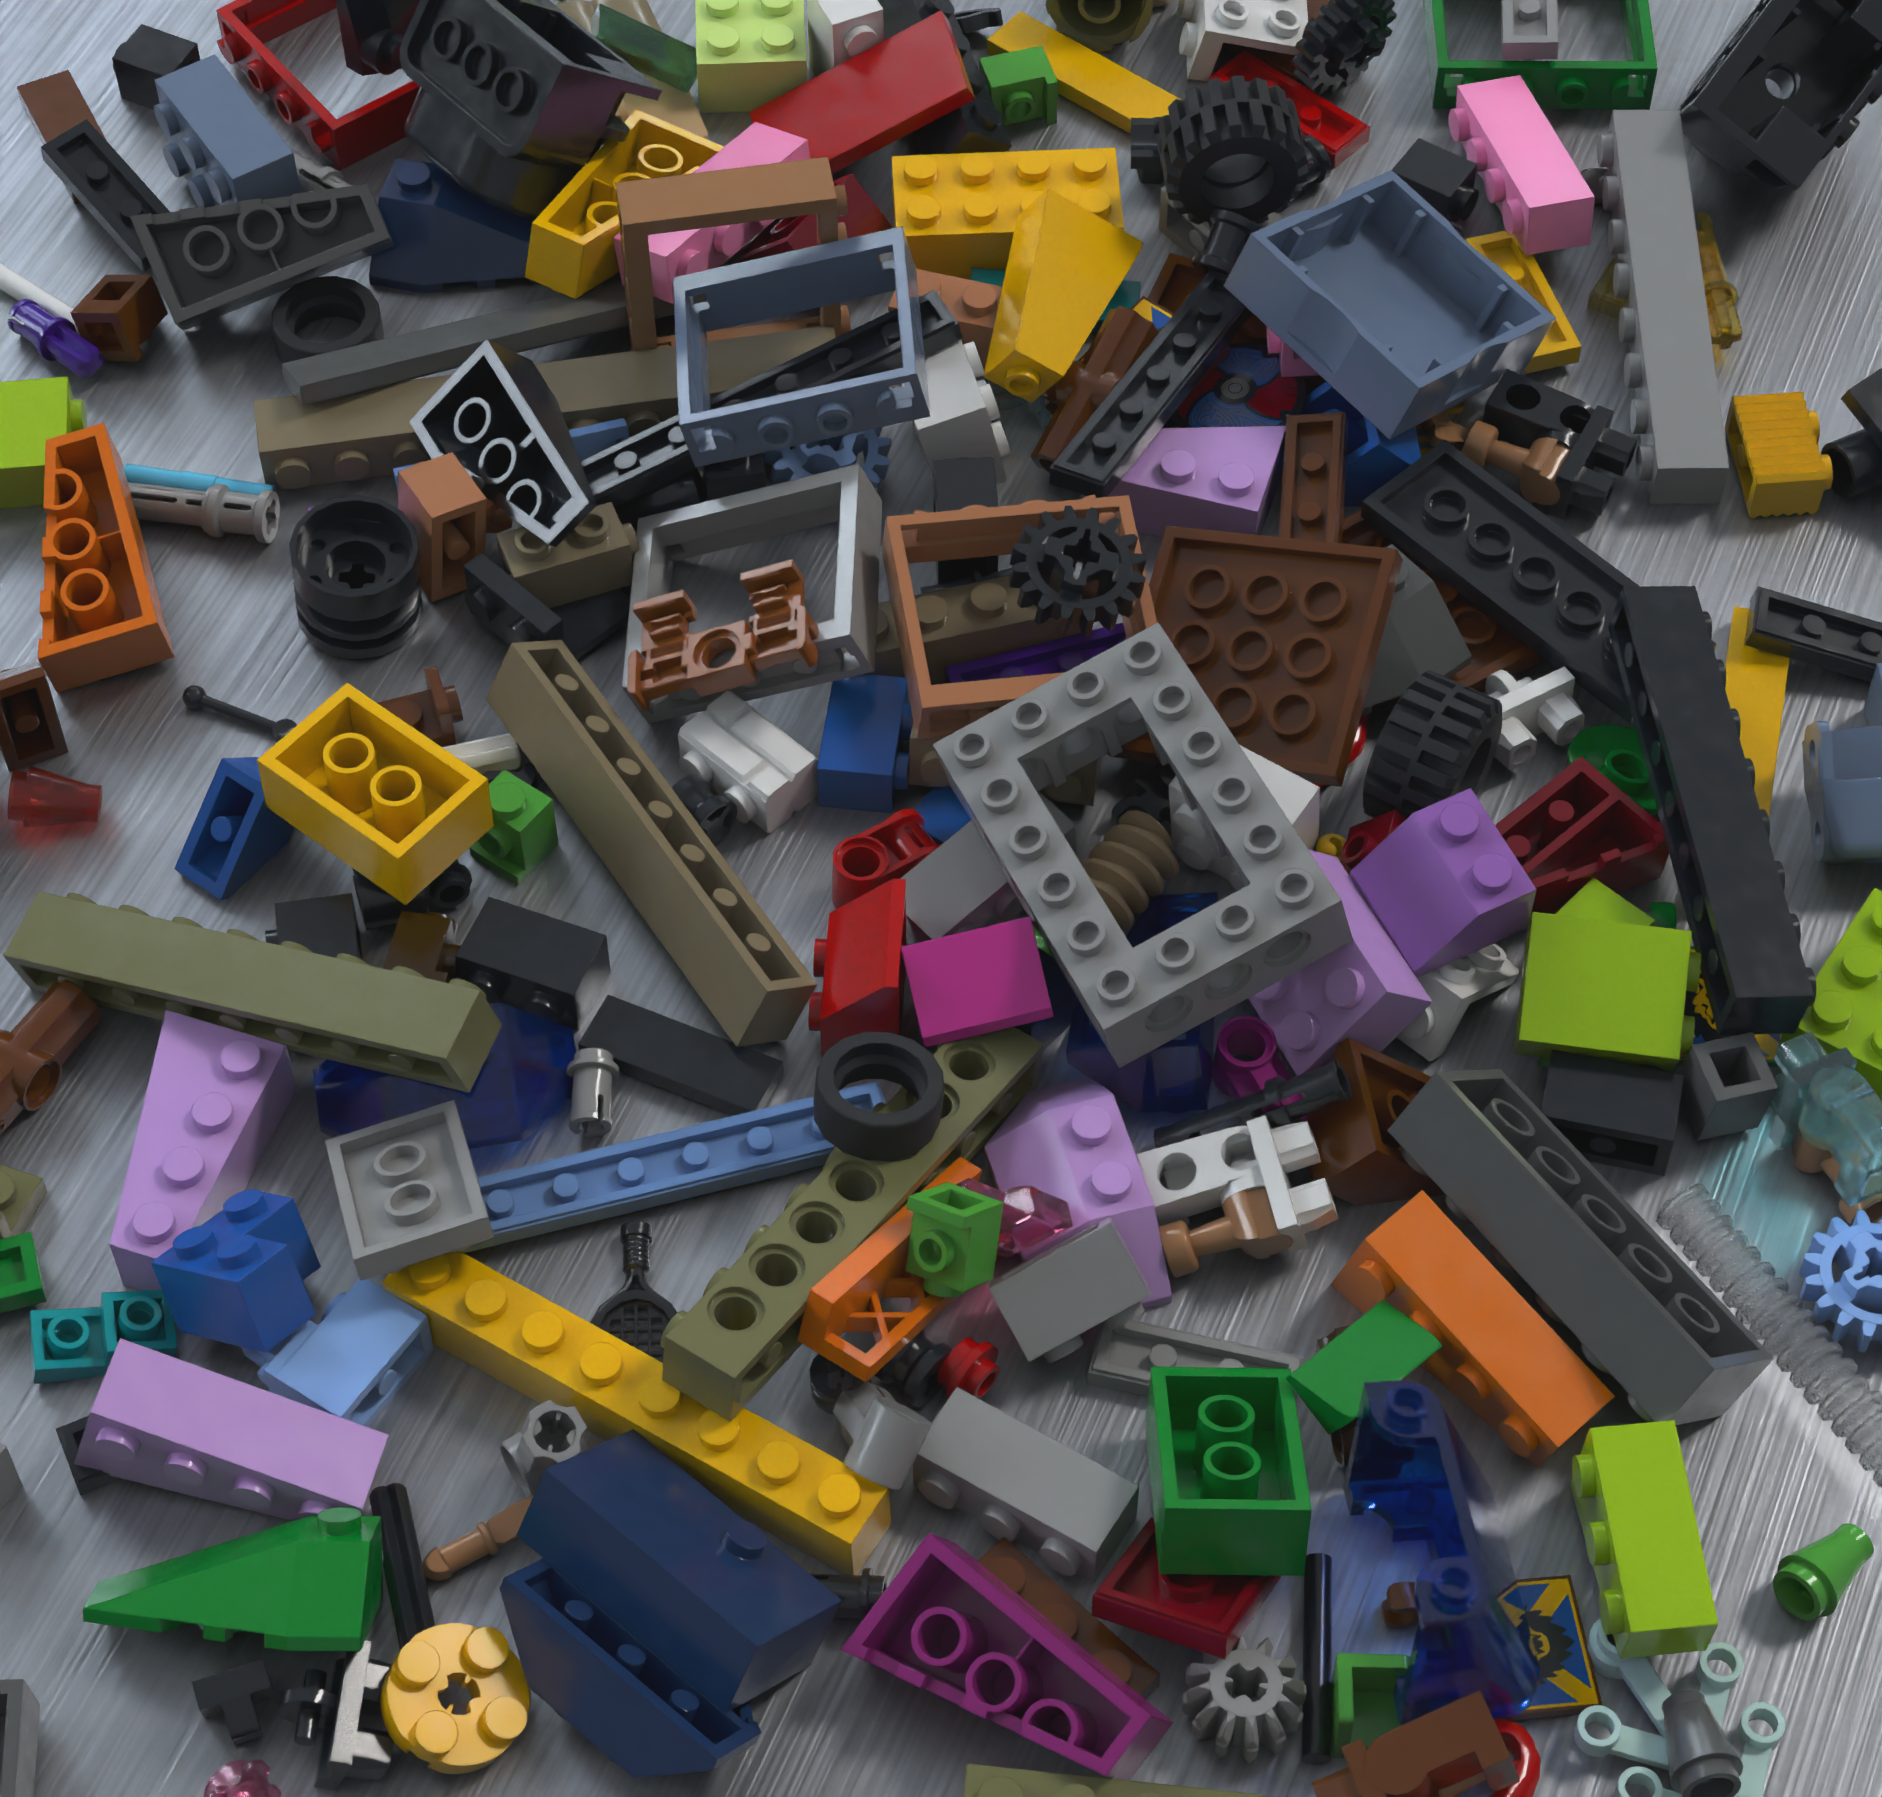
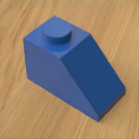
(232, 830)

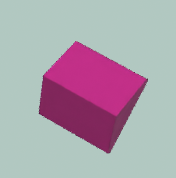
(977, 981)

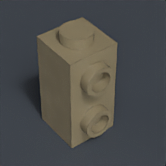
(585, 564)

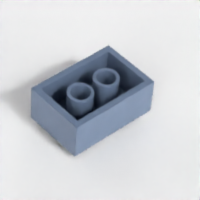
(221, 138)

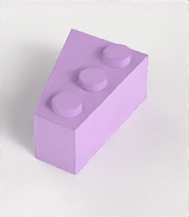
(1206, 479)

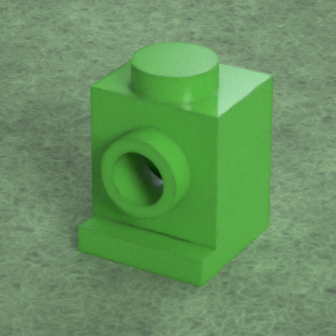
(1021, 85)
(521, 831)
(953, 1238)

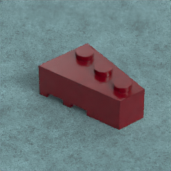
(1580, 831)

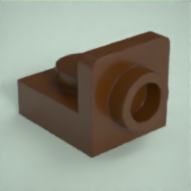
(431, 710)

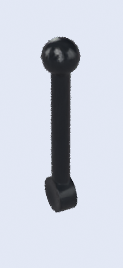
(196, 697)

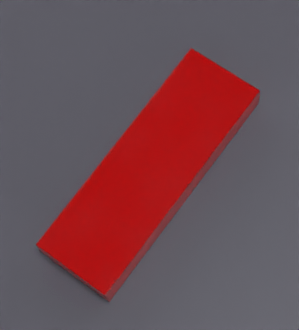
(1329, 124)

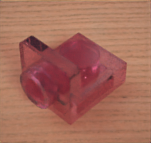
(1026, 1216)

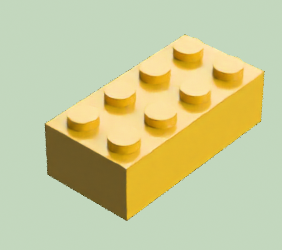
(966, 205)

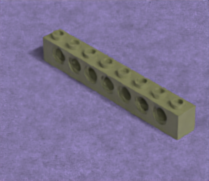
(756, 1308)

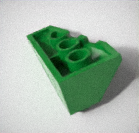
(296, 1583)

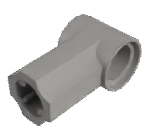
(880, 1434)
(547, 1438)

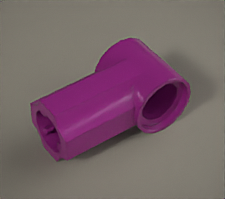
(1240, 1078)

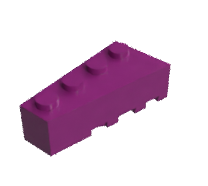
(992, 1653)

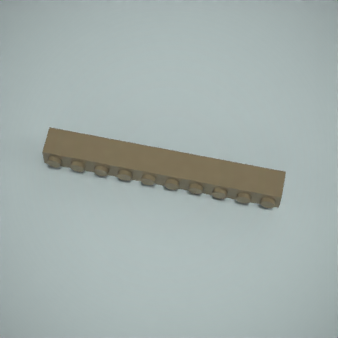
(372, 434)

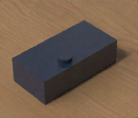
(678, 1569)

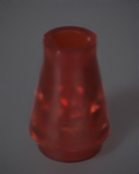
(52, 799)

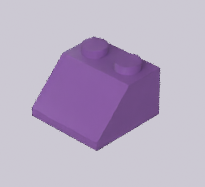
(1445, 884)

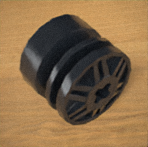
(356, 577)

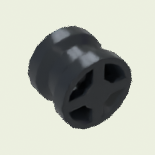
(713, 813)
(916, 1369)

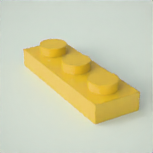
(1560, 343)

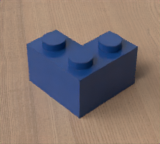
(241, 1273)

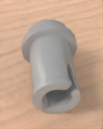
(592, 1091)

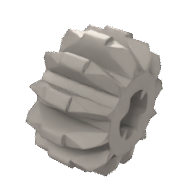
(1240, 1720)

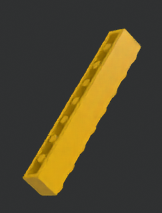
(618, 1388)

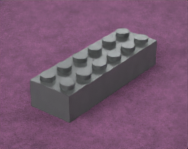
(1579, 1247)

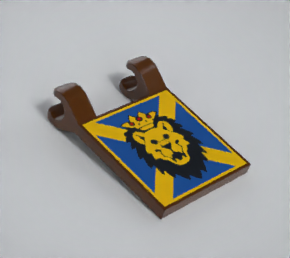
(1558, 1636)

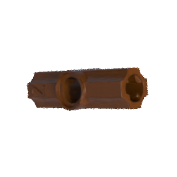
(1089, 382)
(40, 1045)

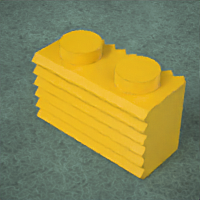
(1777, 454)

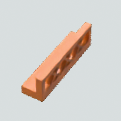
(851, 1294)

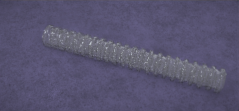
(1778, 1320)

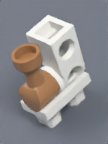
(1248, 1177)

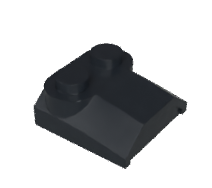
(374, 33)

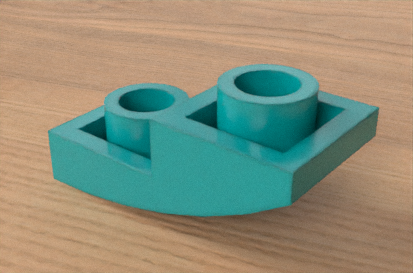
(83, 1340)

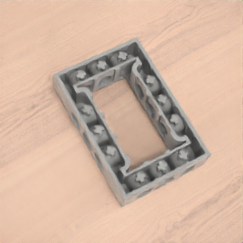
(1204, 963)

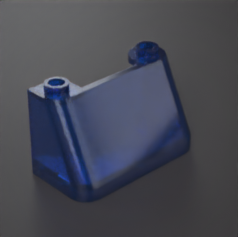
(1470, 1612)

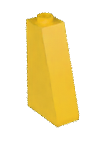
(1053, 292)

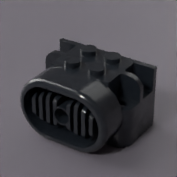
(1827, 71)
(512, 97)

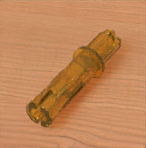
(1719, 293)

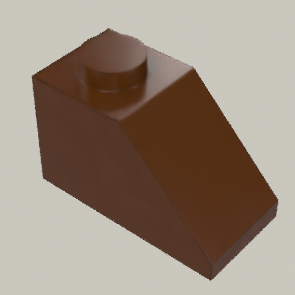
(28, 718)

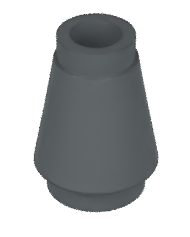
(1697, 1749)

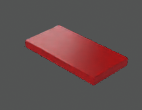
(875, 95)

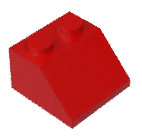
(861, 967)

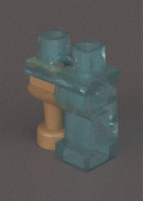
(1830, 1121)

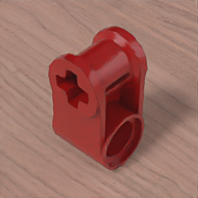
(879, 855)

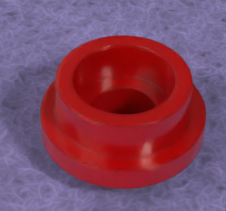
(970, 1368)

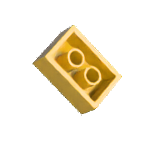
(376, 793)

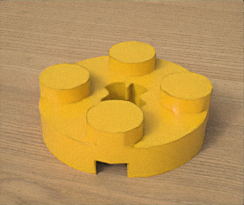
(480, 1663)

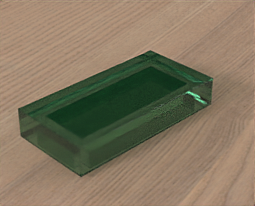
(646, 48)

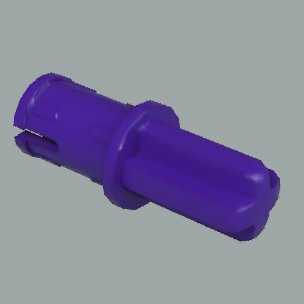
(55, 338)

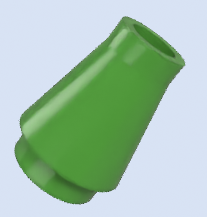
(1820, 1574)

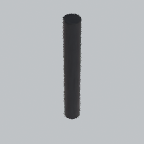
(1317, 1659)

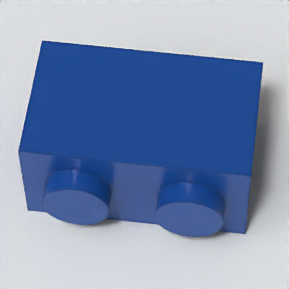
(864, 744)

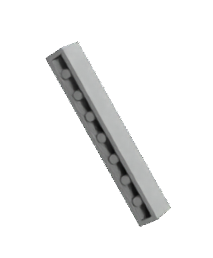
(1664, 308)

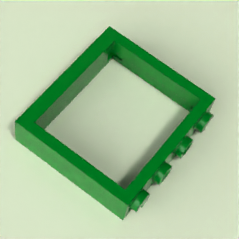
(1554, 83)

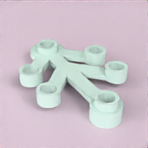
(1651, 1693)

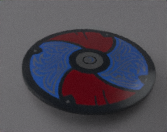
(1243, 392)

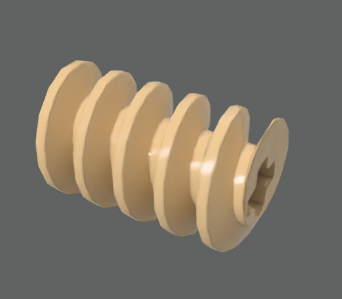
(1131, 865)

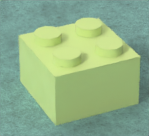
(748, 52)

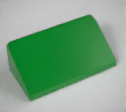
(1372, 1349)

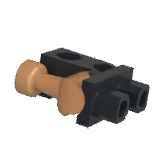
(1555, 444)

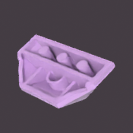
(1078, 1149)

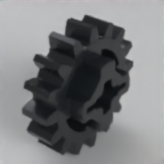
(1342, 42)
(1048, 558)

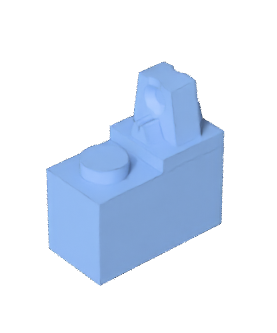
(353, 1358)

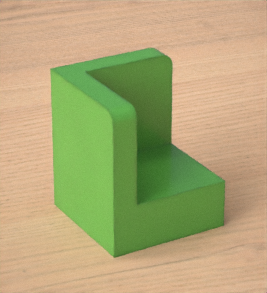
(1364, 1697)

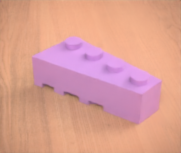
(198, 1136)
(224, 1439)

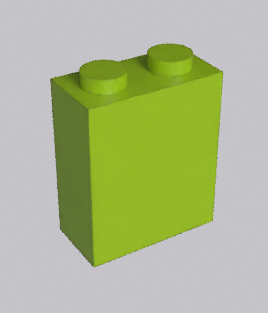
(28, 417)
(1606, 991)

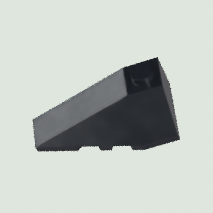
(509, 441)

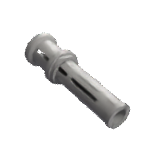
(214, 510)

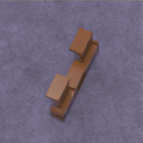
(683, 659)

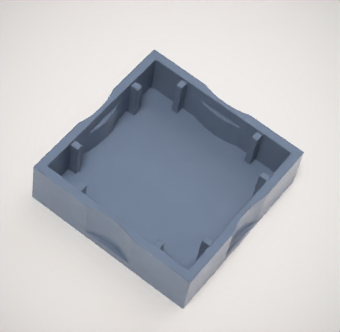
(1388, 303)

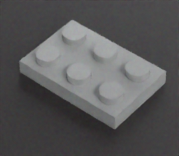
(408, 1190)

